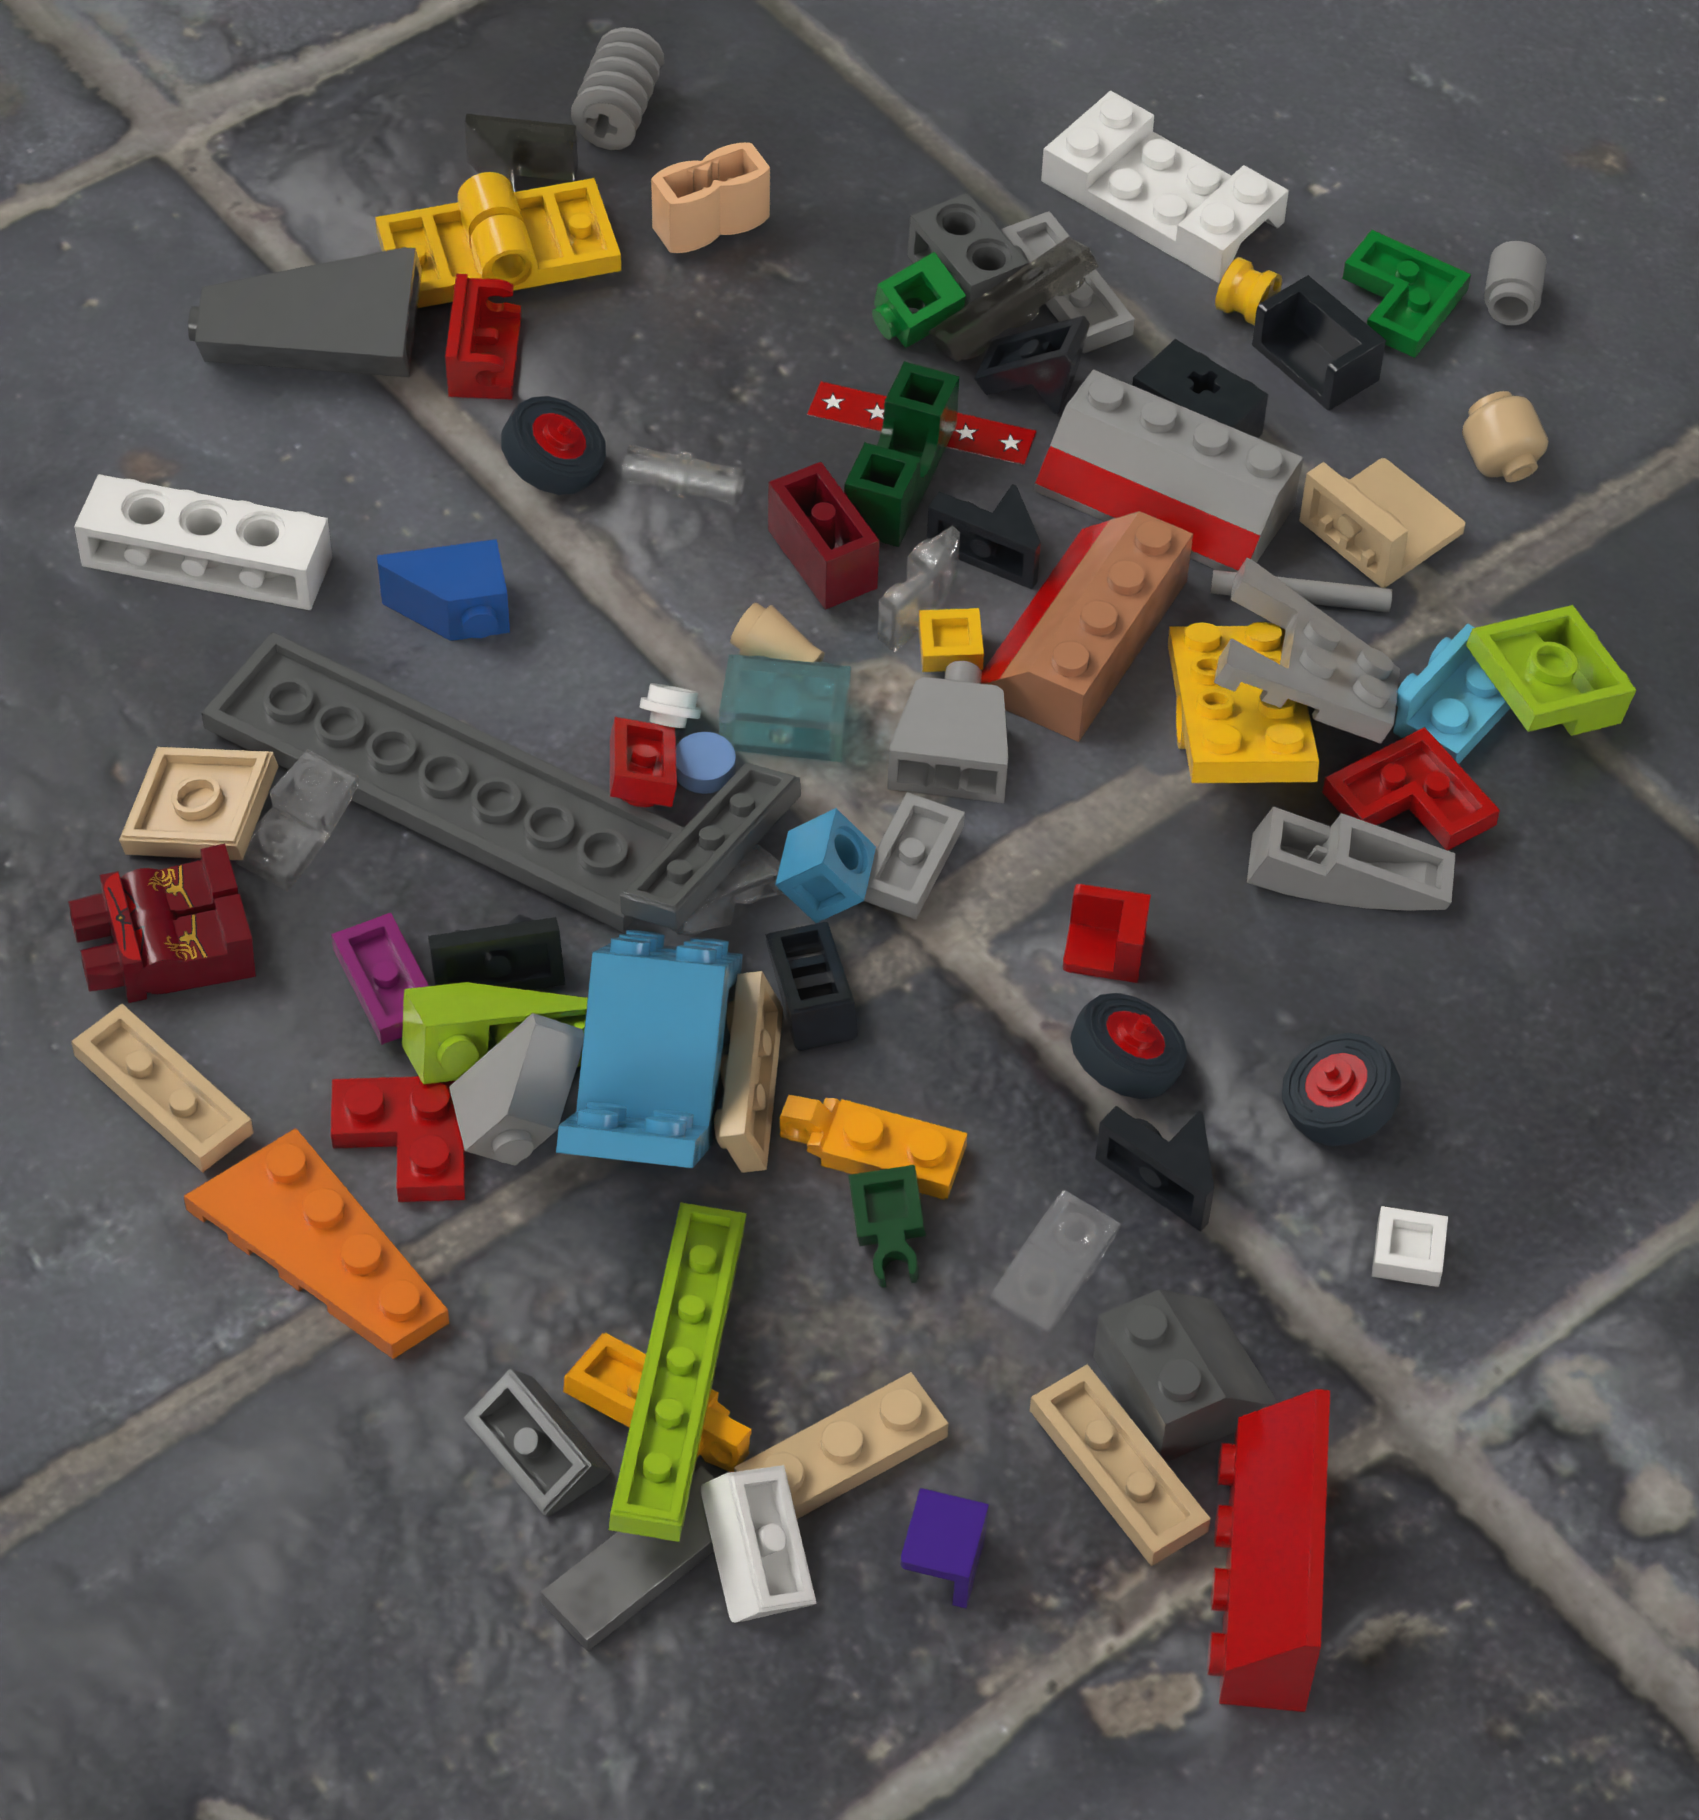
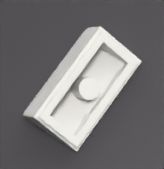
(757, 1543)

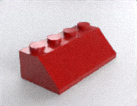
(1273, 1555)

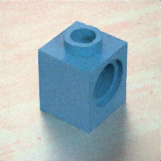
(825, 865)

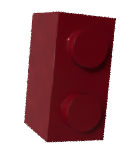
(823, 535)

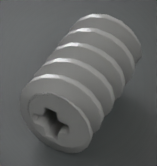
(617, 88)

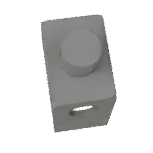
(952, 738)

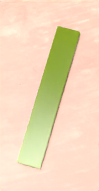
(678, 1373)

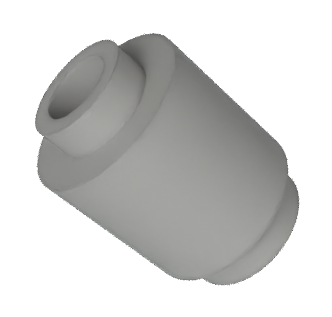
(1515, 282)

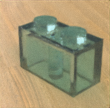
(785, 707)

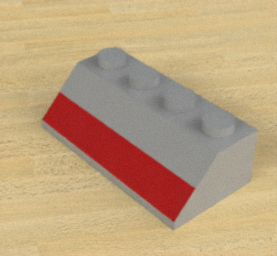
(1141, 453)

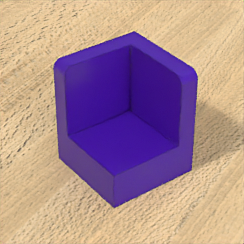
(946, 1540)

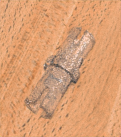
(683, 474)

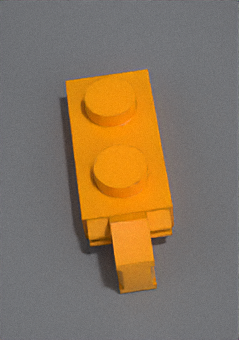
(870, 1139)
(609, 1382)

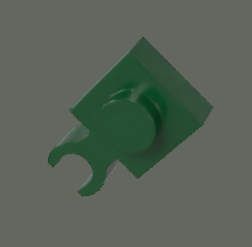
(887, 1214)

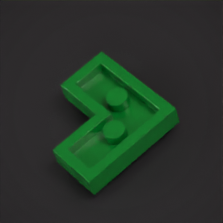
(1414, 287)

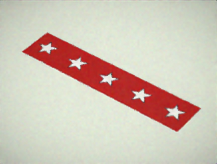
(970, 434)

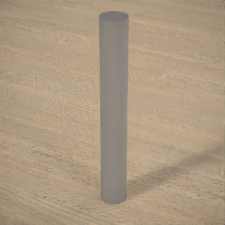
(1320, 592)

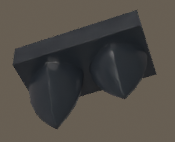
(510, 955)

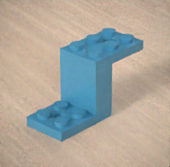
(651, 1050)

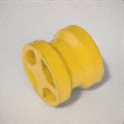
(1245, 289)

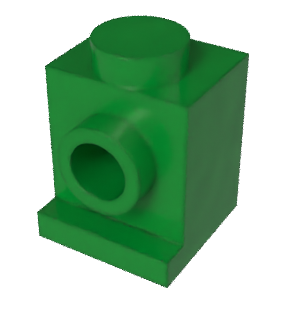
(921, 286)

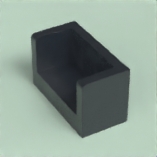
(1318, 342)

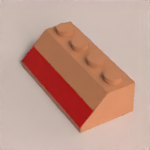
(1090, 621)

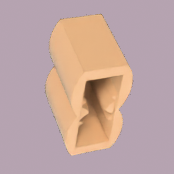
(710, 197)

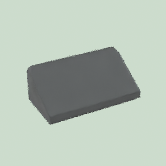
(536, 1442)

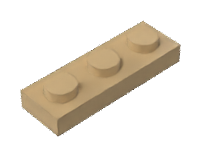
(750, 1072)
(162, 1087)
(855, 1443)
(1119, 1465)

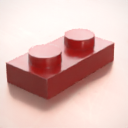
(642, 763)

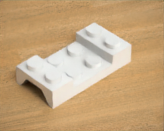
(1159, 189)

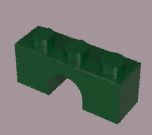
(895, 473)

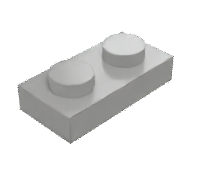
(913, 854)

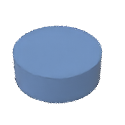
(704, 762)

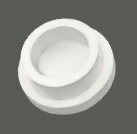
(670, 705)

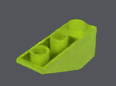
(461, 1022)

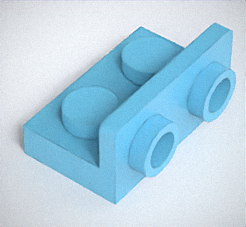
(1450, 698)

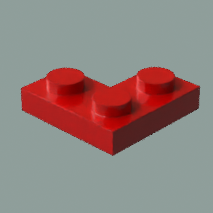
(1417, 777)
(404, 1116)

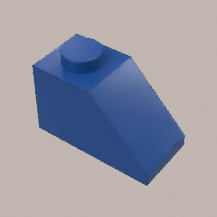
(448, 589)

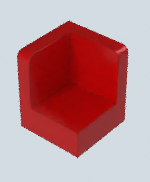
(1106, 933)

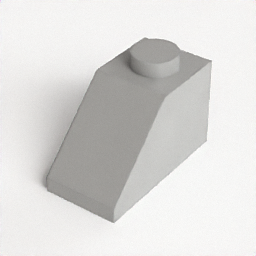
(517, 1090)

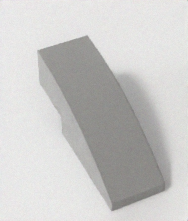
(1349, 864)

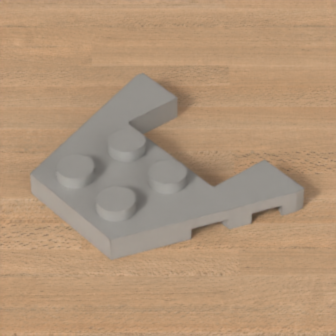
(1319, 660)

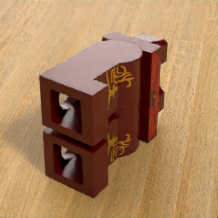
(166, 928)

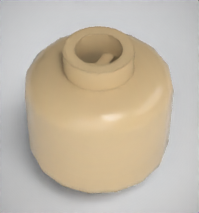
(1505, 436)

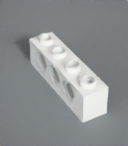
(204, 542)

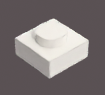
(1410, 1246)

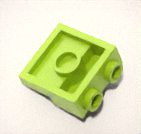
(1553, 671)

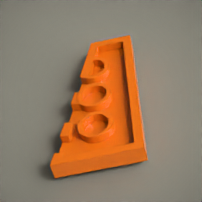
(321, 1240)

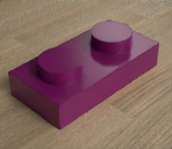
(379, 971)

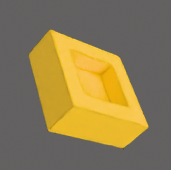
(950, 637)

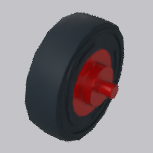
(553, 445)
(1128, 1046)
(1341, 1089)

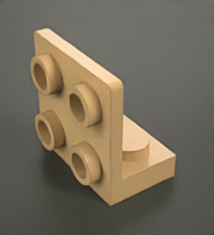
(1377, 519)

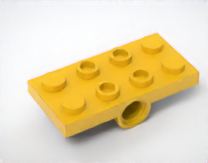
(506, 236)
(1233, 732)

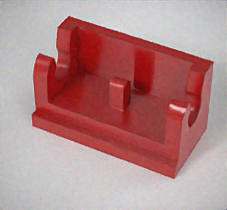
(482, 340)

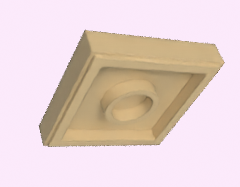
(198, 802)

